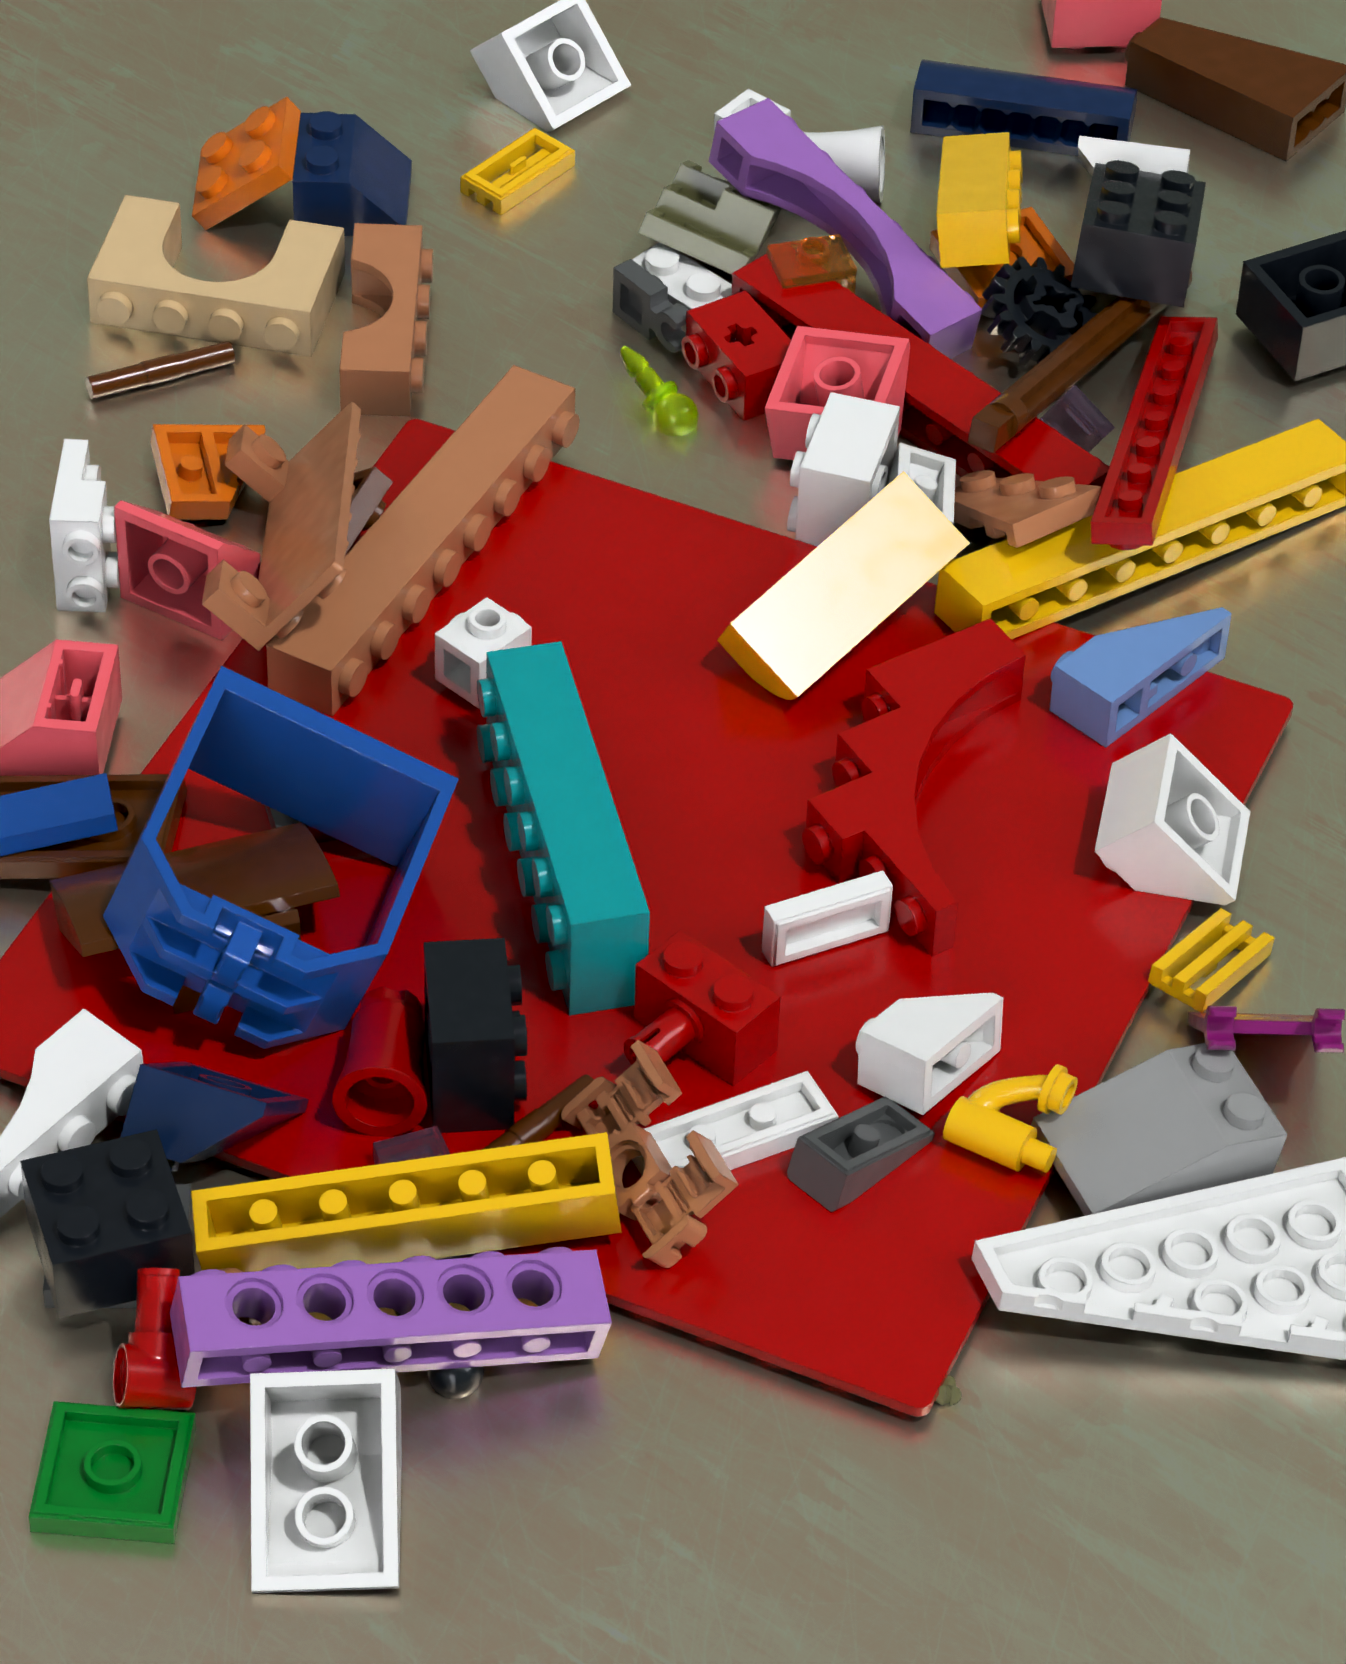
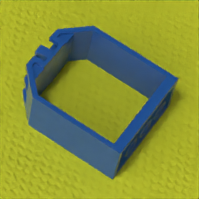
(312, 774)

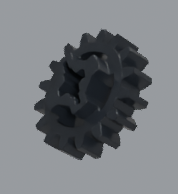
(1034, 308)

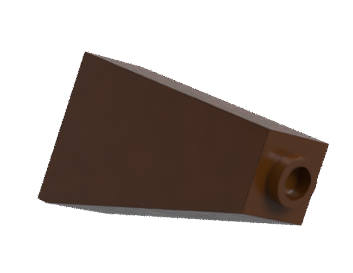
(1238, 84)

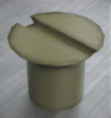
(949, 1392)

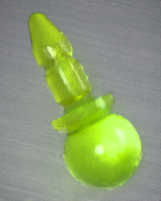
(672, 411)

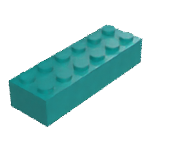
(563, 826)

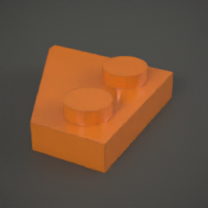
(194, 469)

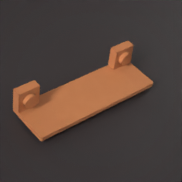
(302, 533)

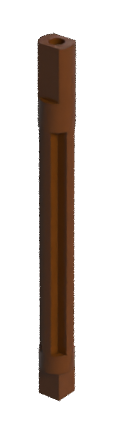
(1060, 371)

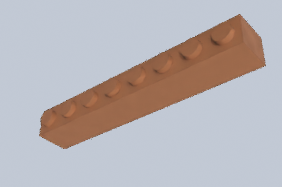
(424, 539)

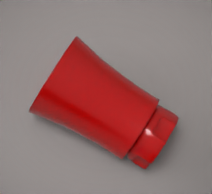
(384, 1069)

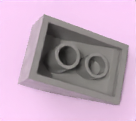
(1163, 1131)

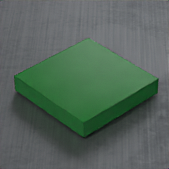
(113, 1472)

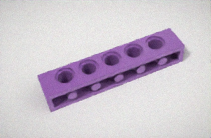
(428, 1335)

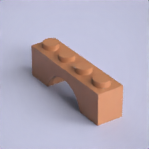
(379, 359)

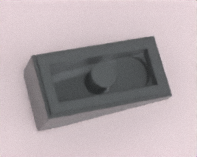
(855, 1152)

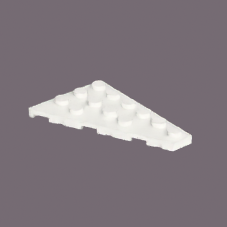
(1214, 1264)

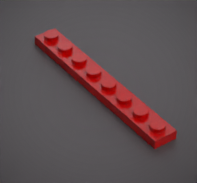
(1154, 433)

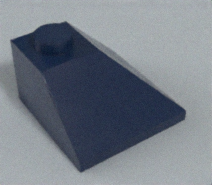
(203, 1109)

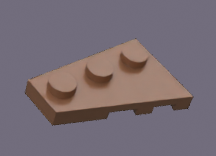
(1021, 505)

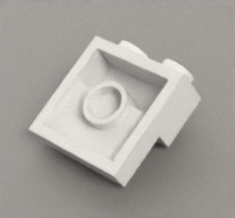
(82, 533)

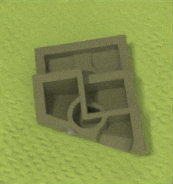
(709, 220)

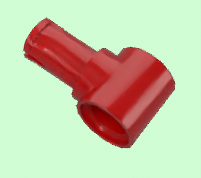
(147, 1365)

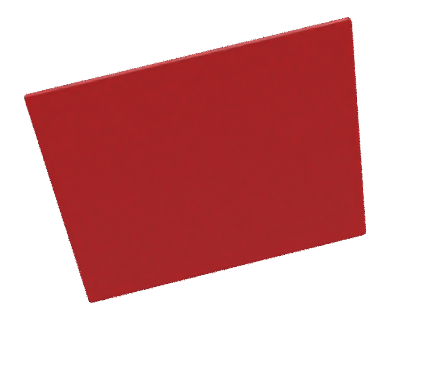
(714, 817)

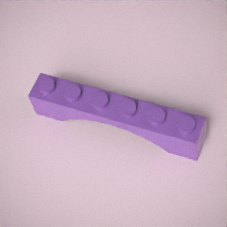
(779, 164)

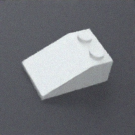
(325, 1480)

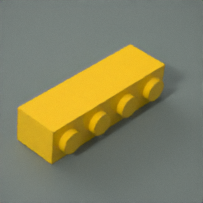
(978, 200)

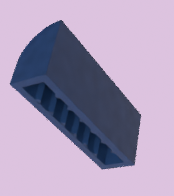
(1034, 109)

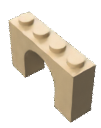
(270, 310)

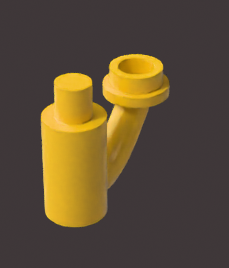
(981, 1128)

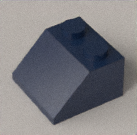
(348, 174)

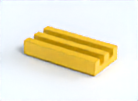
(525, 175)
(1199, 956)

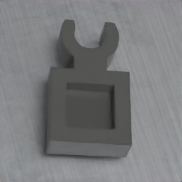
(644, 305)

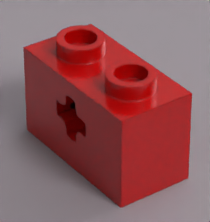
(736, 351)

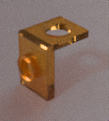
(813, 262)

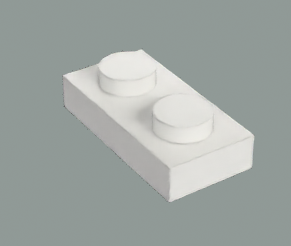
(686, 279)

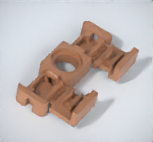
(675, 1189)

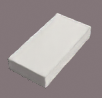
(826, 918)

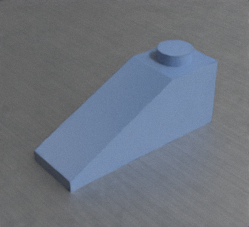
(1134, 671)

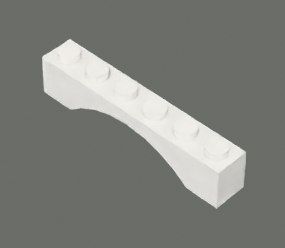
(75, 1091)

